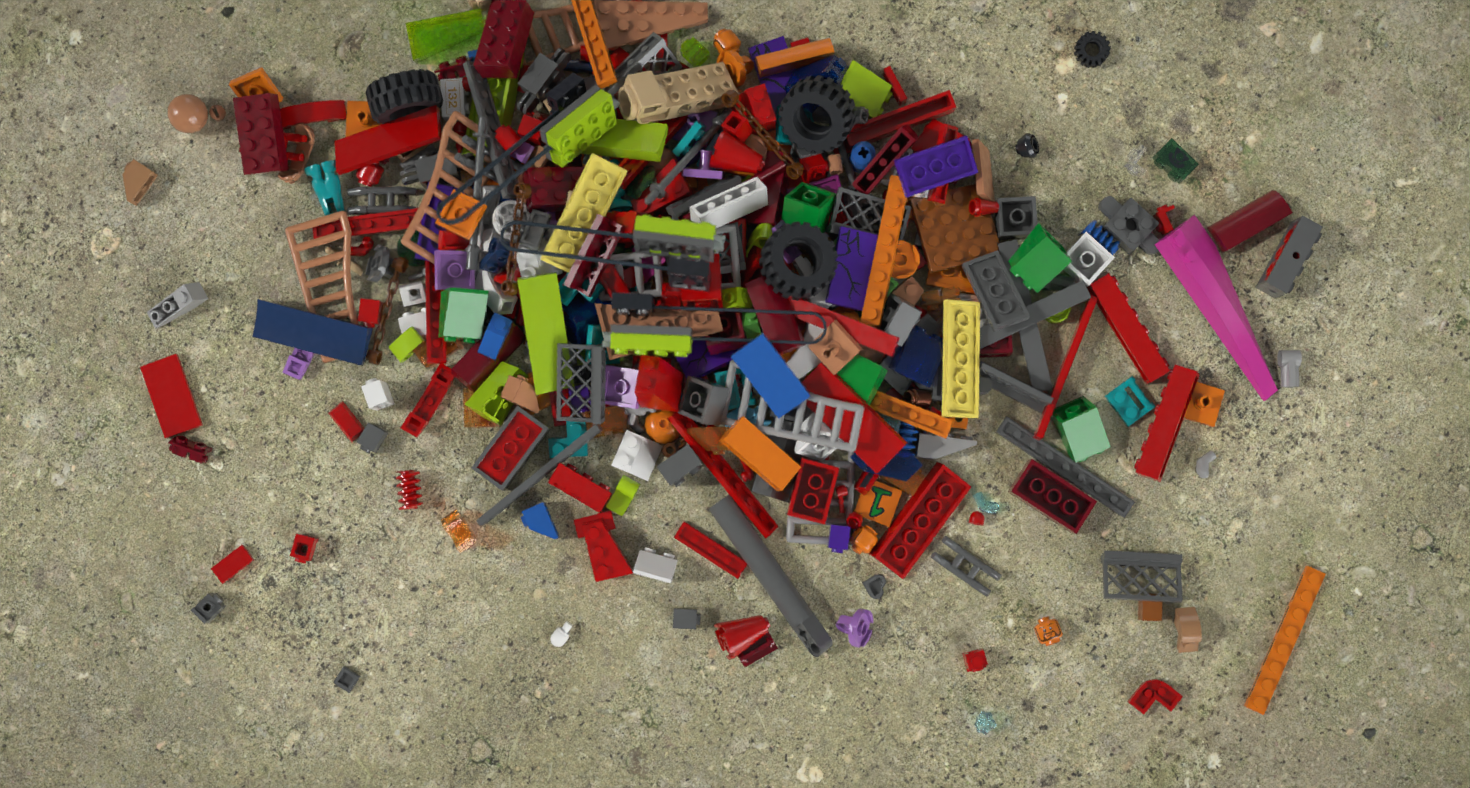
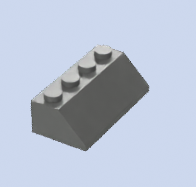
(788, 446)

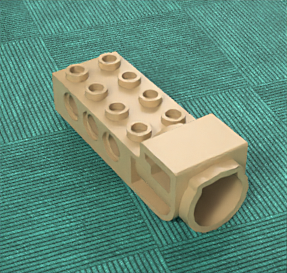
(673, 93)

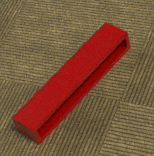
(912, 114)
(1128, 329)
(1166, 423)

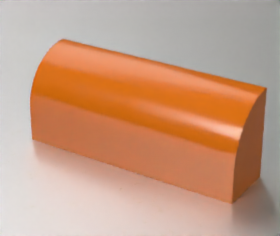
(793, 57)
(760, 453)

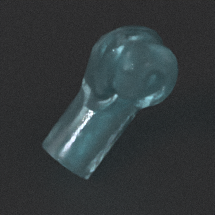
(986, 506)

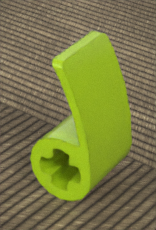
(759, 236)
(405, 344)
(623, 495)

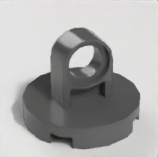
(379, 264)

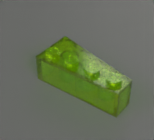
(440, 33)

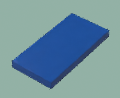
(770, 375)

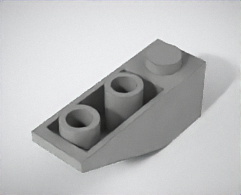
(177, 304)
(933, 447)

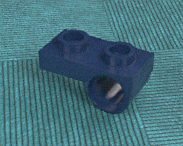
(496, 257)

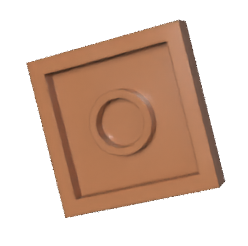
(835, 348)

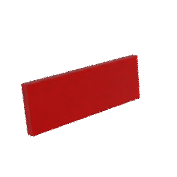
(388, 140)

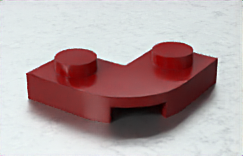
(1151, 691)

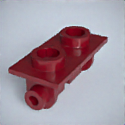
(447, 69)
(181, 446)
(758, 650)

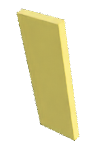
(590, 197)
(961, 359)

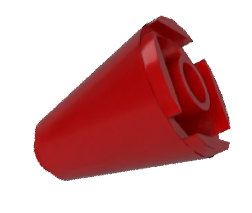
(735, 155)
(740, 634)

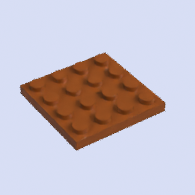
(950, 231)

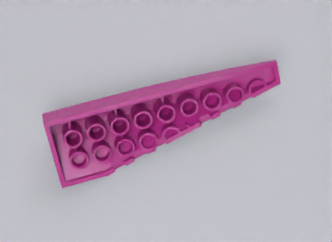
(1204, 276)

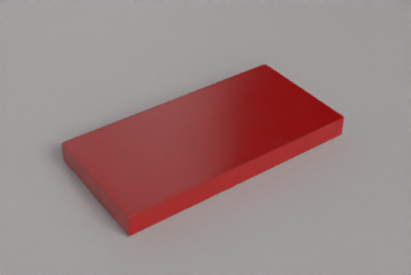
(171, 396)

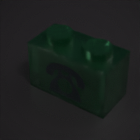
(1174, 161)

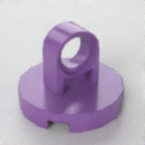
(856, 627)

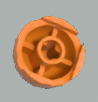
(660, 428)

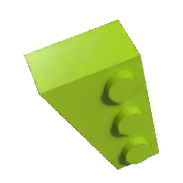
(487, 398)

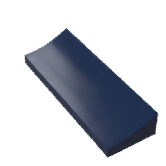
(311, 332)

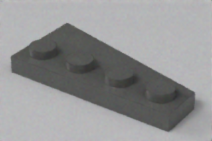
(895, 379)

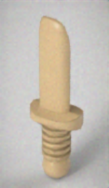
(354, 267)

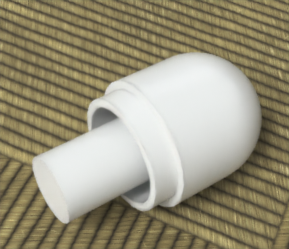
(561, 635)

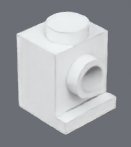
(409, 299)

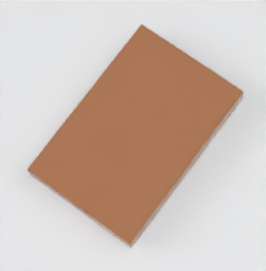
(984, 179)

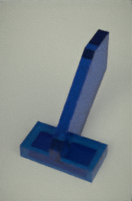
(900, 467)

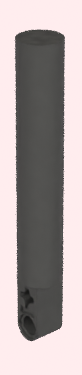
(771, 576)

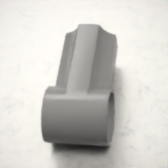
(1289, 362)

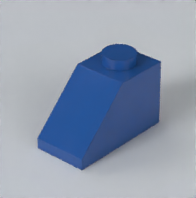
(495, 336)
(540, 520)

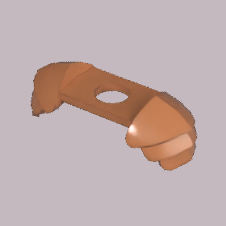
(297, 168)

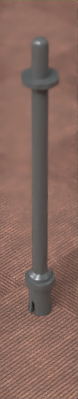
(657, 190)
(473, 249)

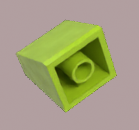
(866, 89)

